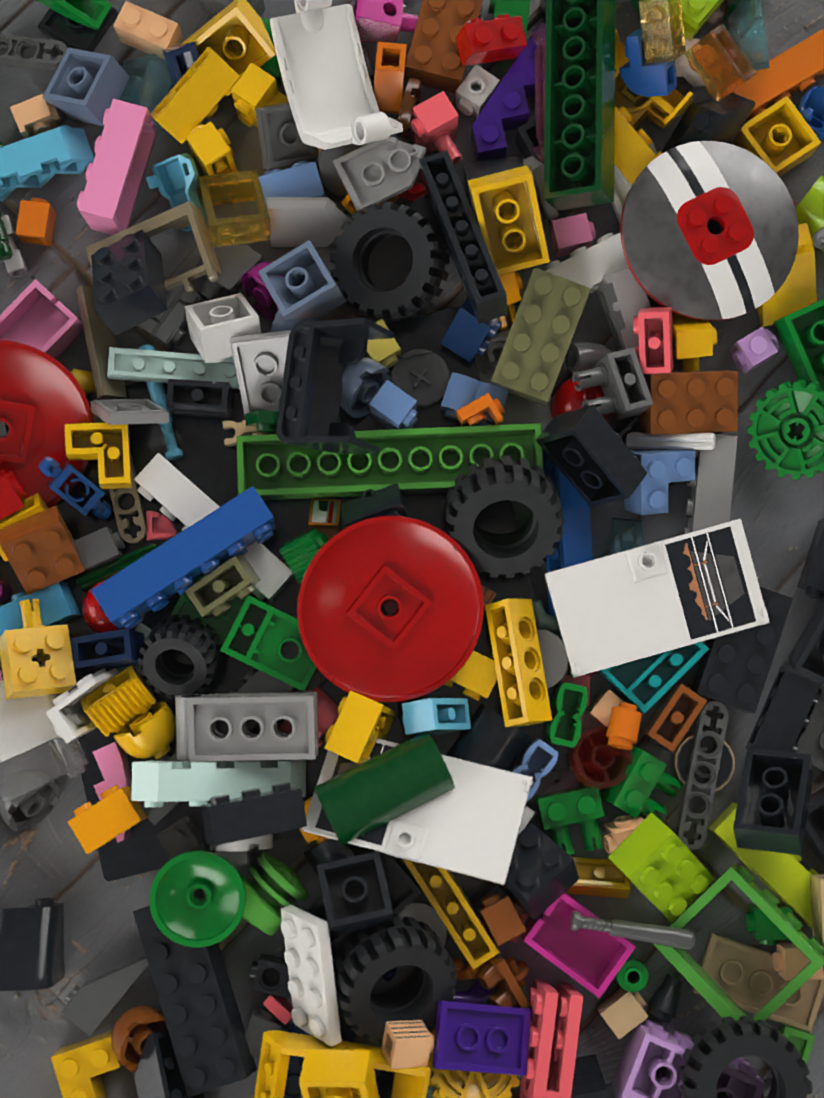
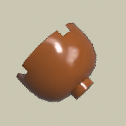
(132, 1031)

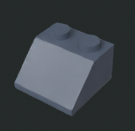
(86, 85)
(307, 284)

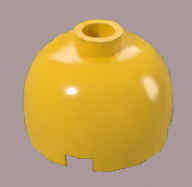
(149, 733)

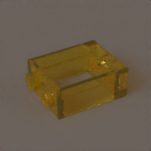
(229, 189)

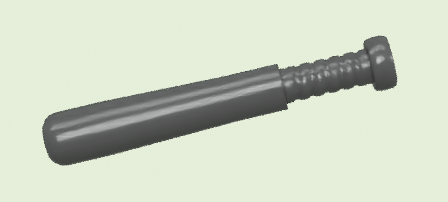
(637, 931)

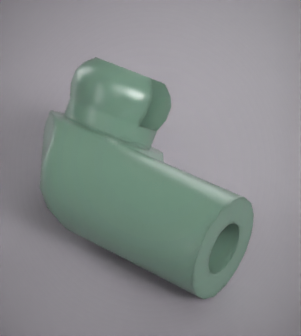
(543, 620)

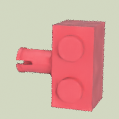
(436, 126)

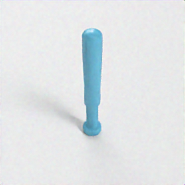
(158, 396)

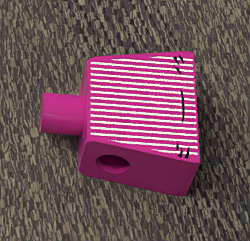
(382, 20)

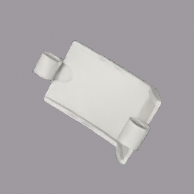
(328, 76)

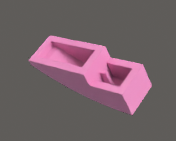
(115, 770)

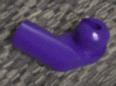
(476, 994)

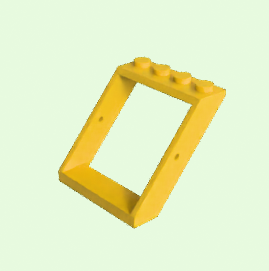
(279, 1045)

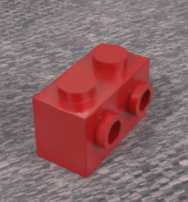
(491, 40)

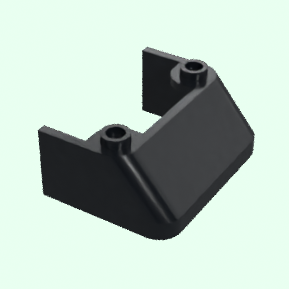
(314, 383)

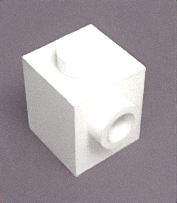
(475, 91)

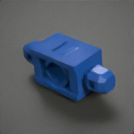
(92, 501)

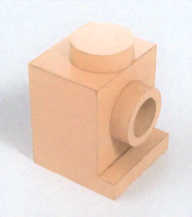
(35, 116)

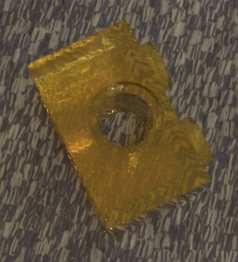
(662, 30)

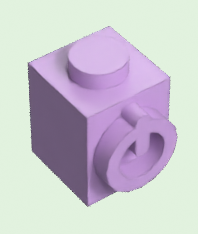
(754, 349)

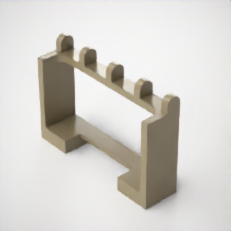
(176, 218)

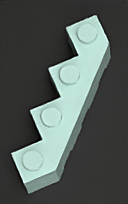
(199, 781)

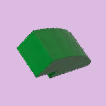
(86, 12)

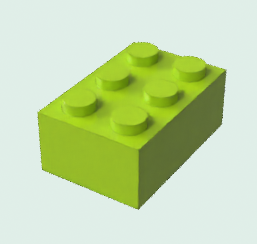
(661, 867)

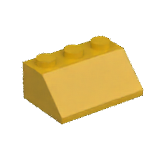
(236, 37)

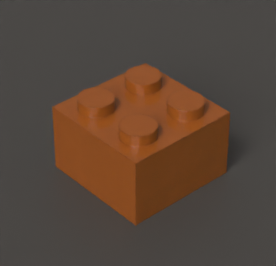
(41, 550)

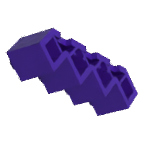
(506, 107)

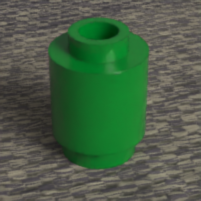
(636, 982)

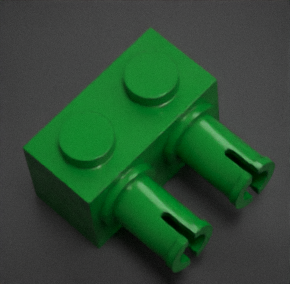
(642, 777)
(571, 806)

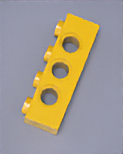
(518, 662)

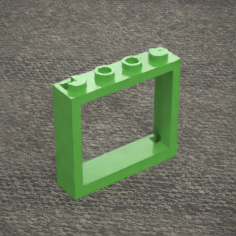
(785, 922)

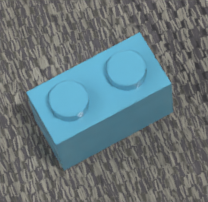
(436, 716)

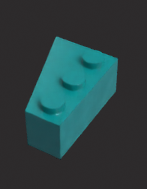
(649, 678)

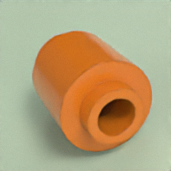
(623, 726)

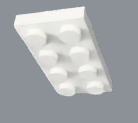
(311, 974)

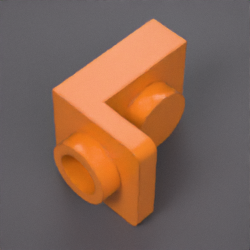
(474, 411)

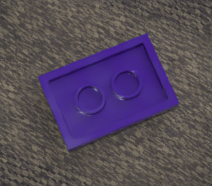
(481, 1038)

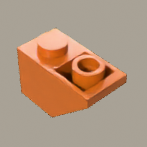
(390, 76)

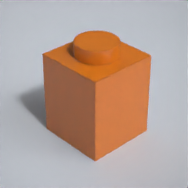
(36, 222)

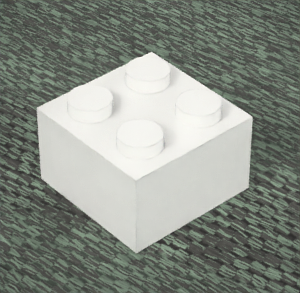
(216, 321)

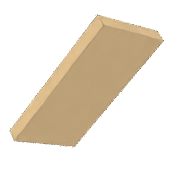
(751, 982)

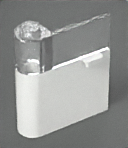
(31, 748)

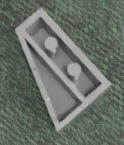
(621, 301)

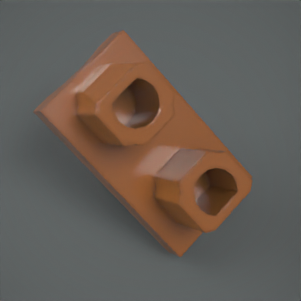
(509, 978)

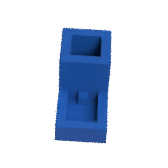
(644, 77)

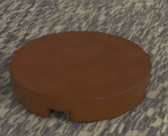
(410, 99)

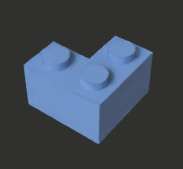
(662, 468)

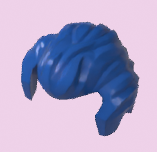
(812, 110)

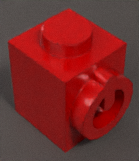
(10, 494)

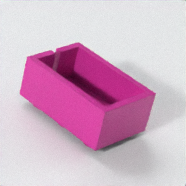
(584, 954)

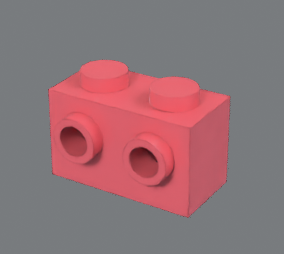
(655, 339)

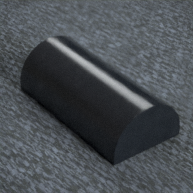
(489, 741)

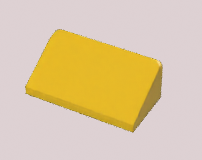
(599, 879)

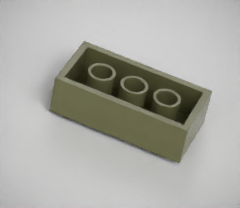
(540, 336)

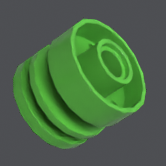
(272, 887)

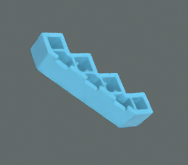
(40, 157)

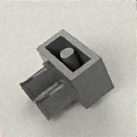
(620, 382)

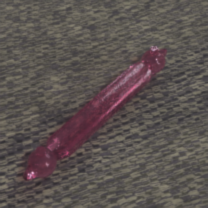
(539, 54)

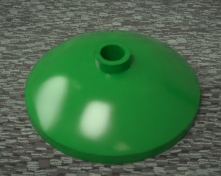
(193, 919)

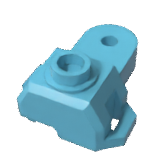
(177, 181)

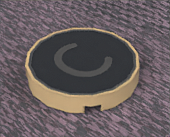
(702, 773)

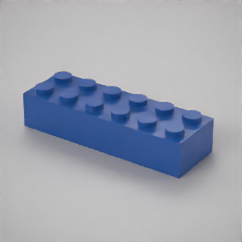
(185, 559)

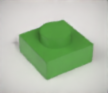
(800, 1039)

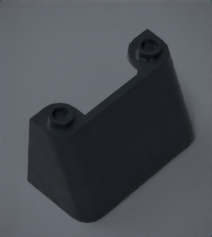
(32, 946)

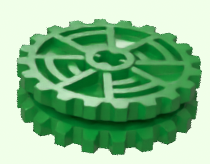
(775, 424)

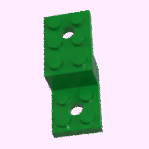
(255, 636)

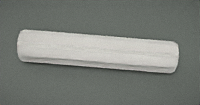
(684, 441)

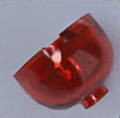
(597, 763)

